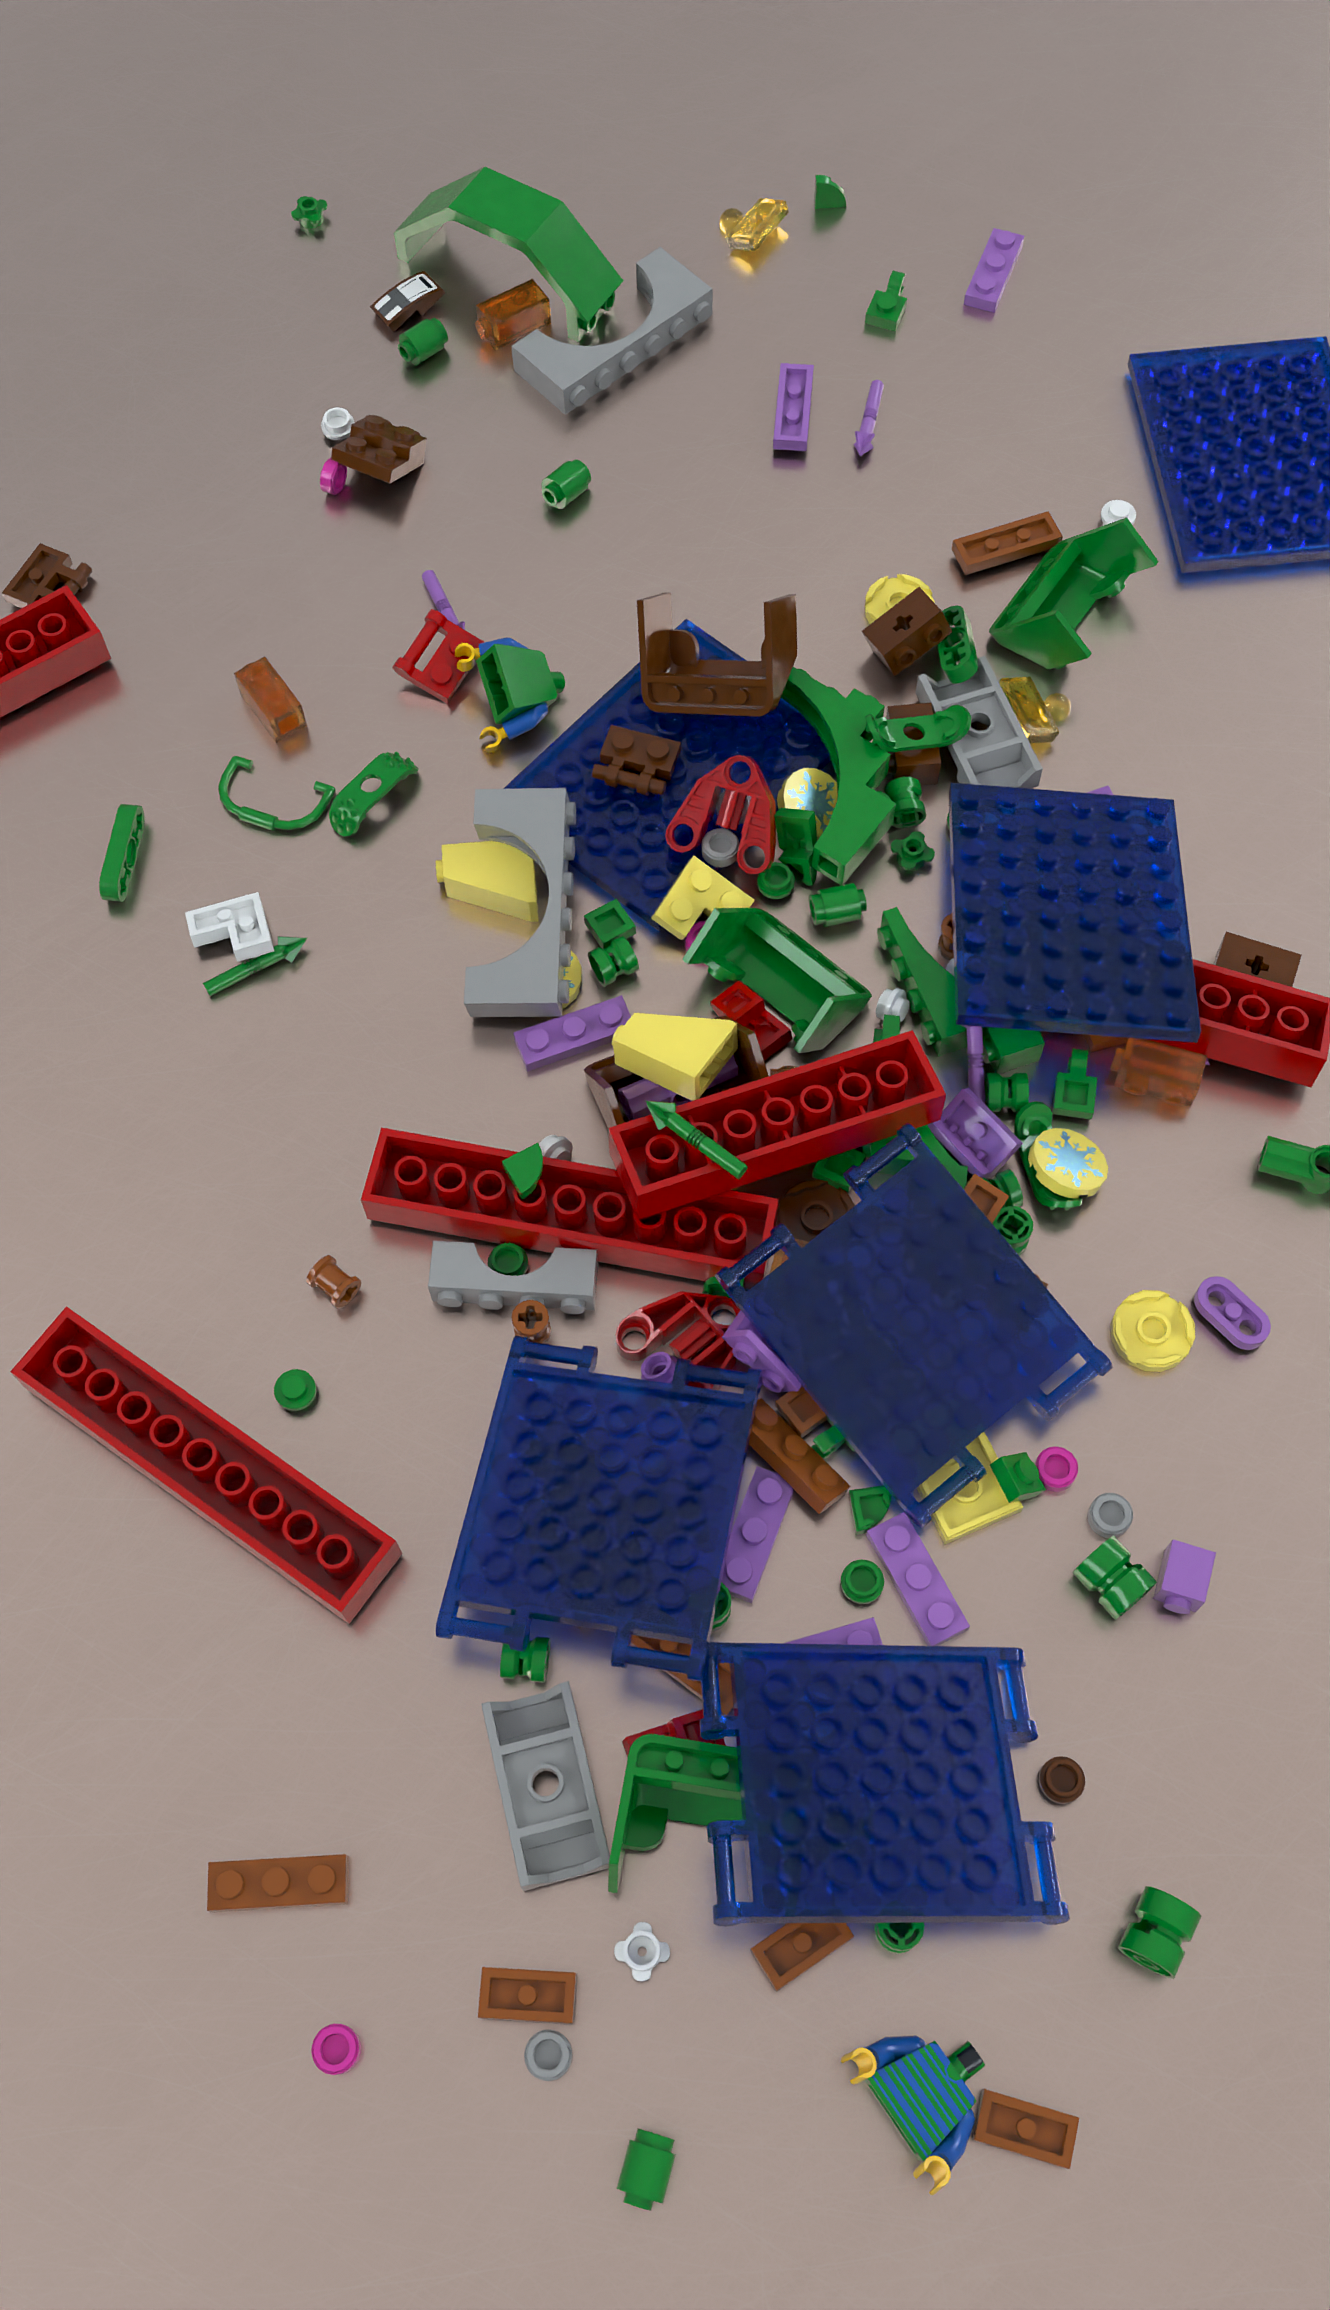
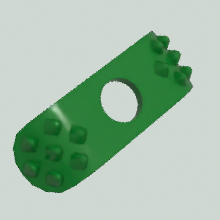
(937, 729)
(353, 803)
(1028, 1125)

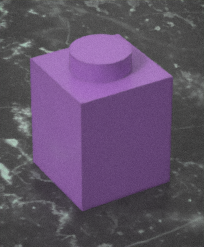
(1184, 1577)

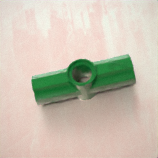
(1296, 1163)

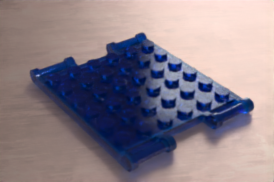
(913, 1324)
(603, 1505)
(877, 1786)

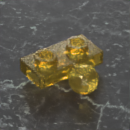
(751, 230)
(1033, 713)

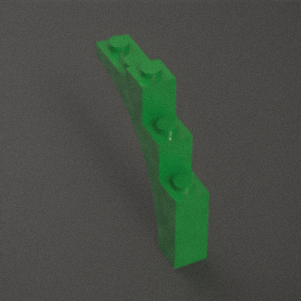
(860, 767)

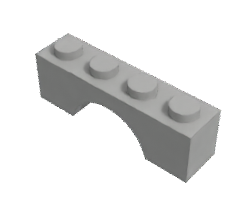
(563, 1282)

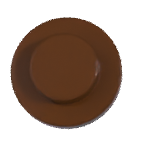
(1062, 1780)

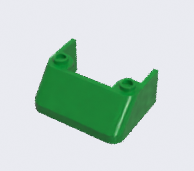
(1064, 587)
(782, 970)
(676, 1783)

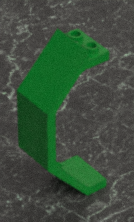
(530, 223)

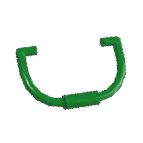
(263, 819)

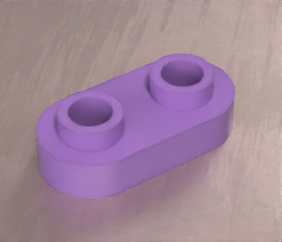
(1234, 1311)

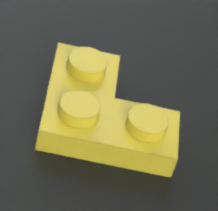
(694, 892)

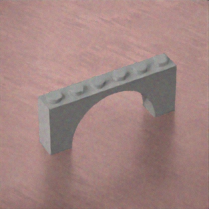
(575, 373)
(532, 977)

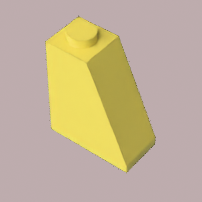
(490, 877)
(675, 1050)

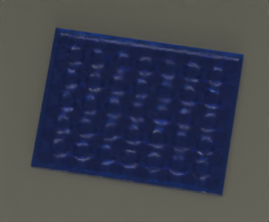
(1240, 449)
(624, 832)
(1070, 914)

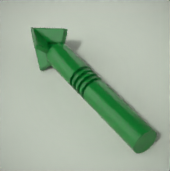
(287, 948)
(665, 1115)

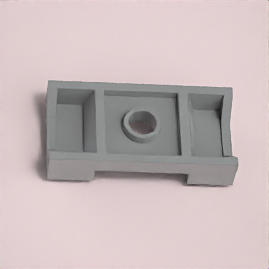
(988, 756)
(555, 1833)

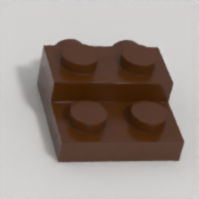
(381, 449)

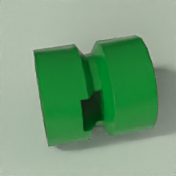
(1114, 1577)
(1159, 1932)

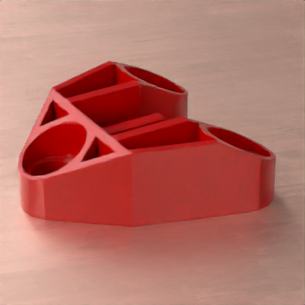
(701, 802)
(672, 1314)

